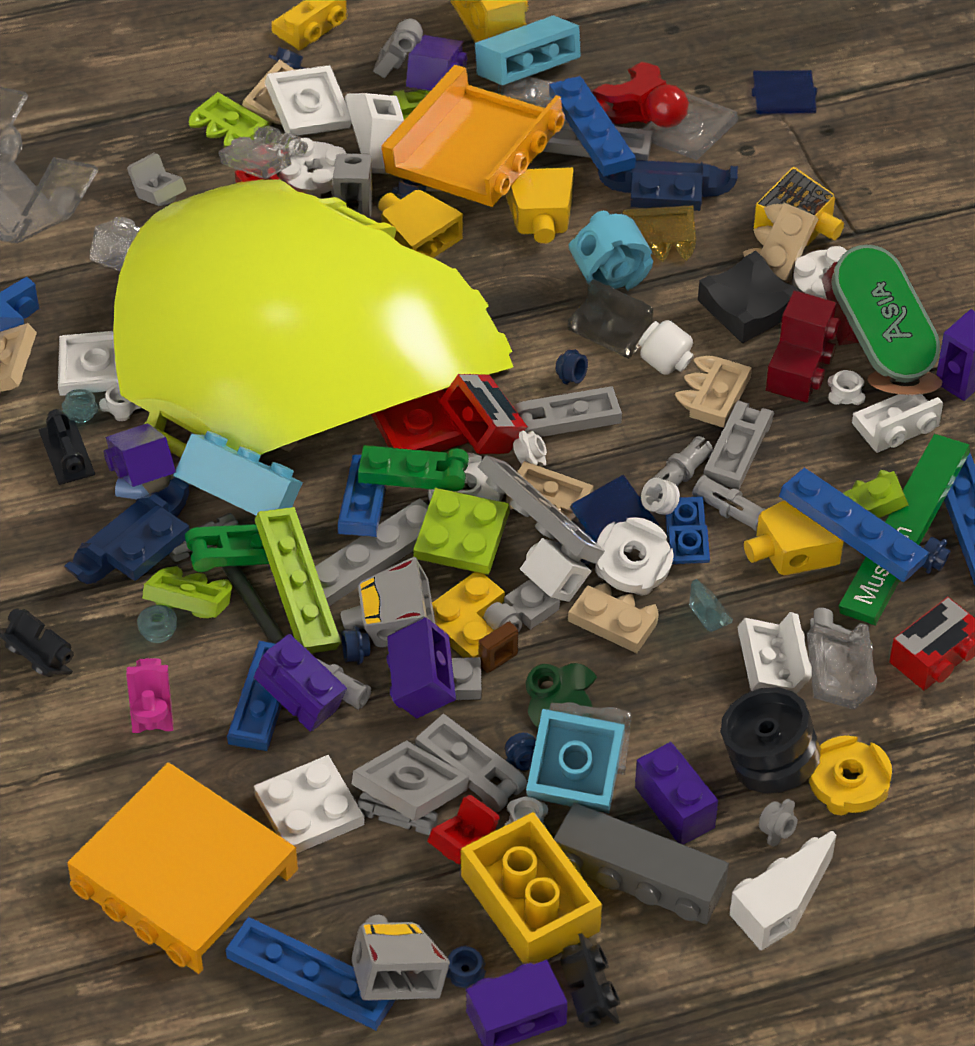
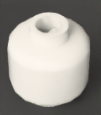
(666, 347)

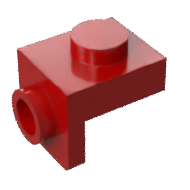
(470, 824)

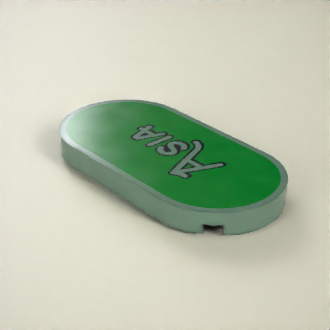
(885, 313)

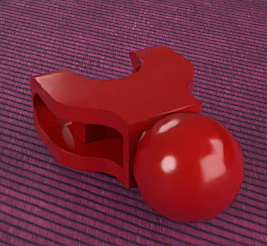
(644, 98)

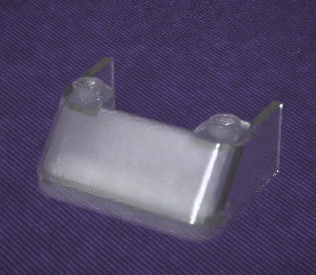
(23, 205)

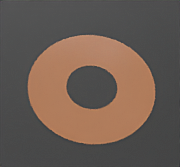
(927, 384)

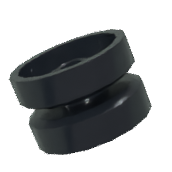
(770, 740)

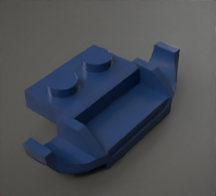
(671, 183)
(135, 538)

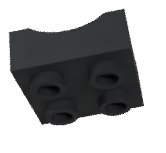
(746, 297)

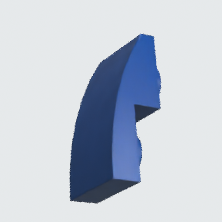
(688, 532)

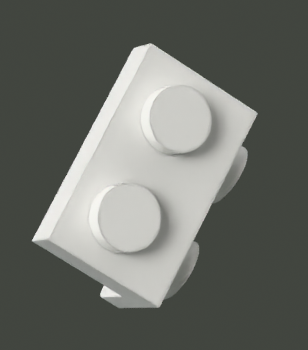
(897, 420)
(775, 653)

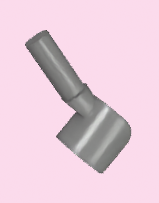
(824, 618)

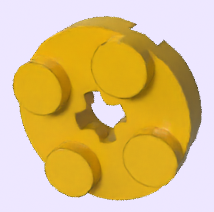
(846, 794)

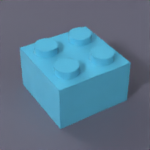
(575, 760)

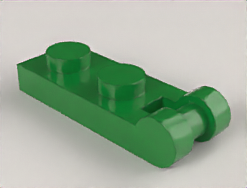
(413, 468)
(235, 546)

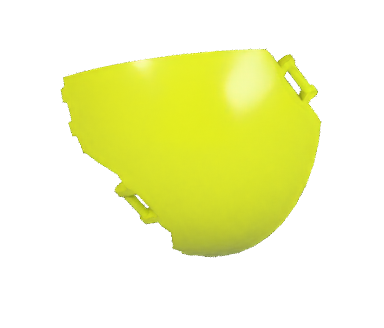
(286, 318)

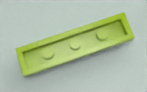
(297, 579)

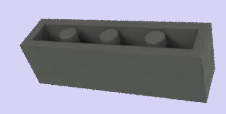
(642, 863)

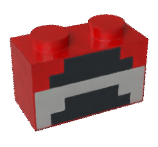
(483, 413)
(935, 644)

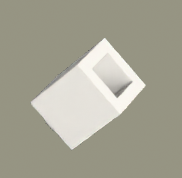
(553, 570)

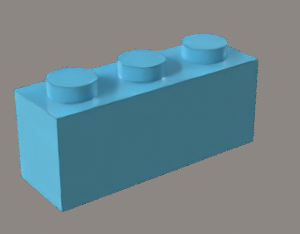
(527, 50)
(236, 474)

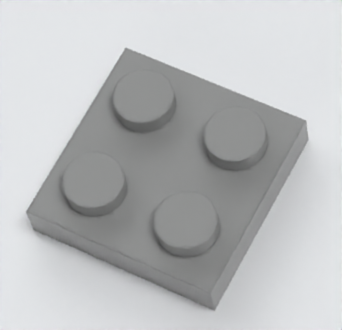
(410, 780)

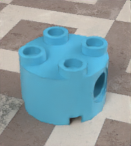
(612, 251)

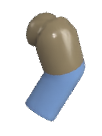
(125, 490)

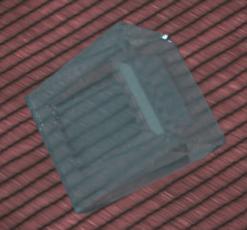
(708, 607)

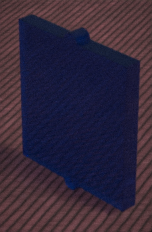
(784, 92)
(609, 504)

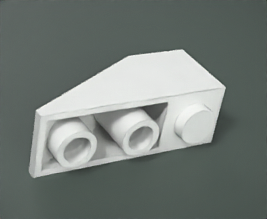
(776, 900)

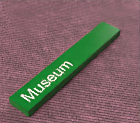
(925, 494)

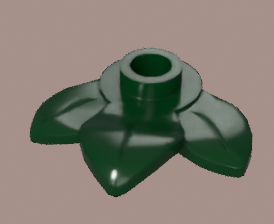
(567, 687)

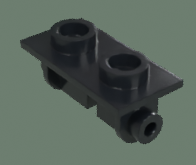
(65, 448)
(46, 654)
(587, 967)

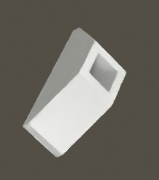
(373, 121)

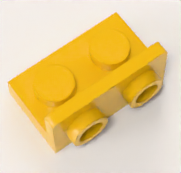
(309, 21)

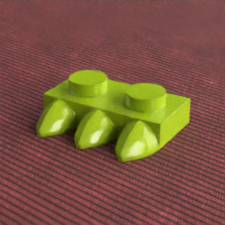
(225, 119)
(879, 495)
(188, 592)

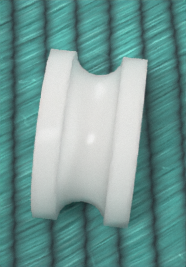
(650, 495)

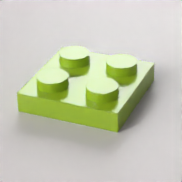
(461, 531)

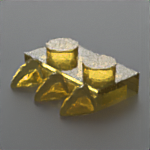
(666, 228)

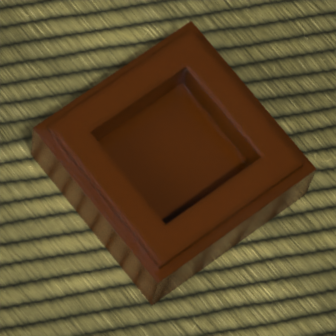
(498, 646)

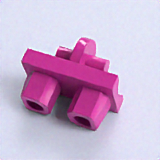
(149, 696)

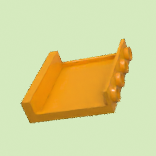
(470, 139)
(179, 865)

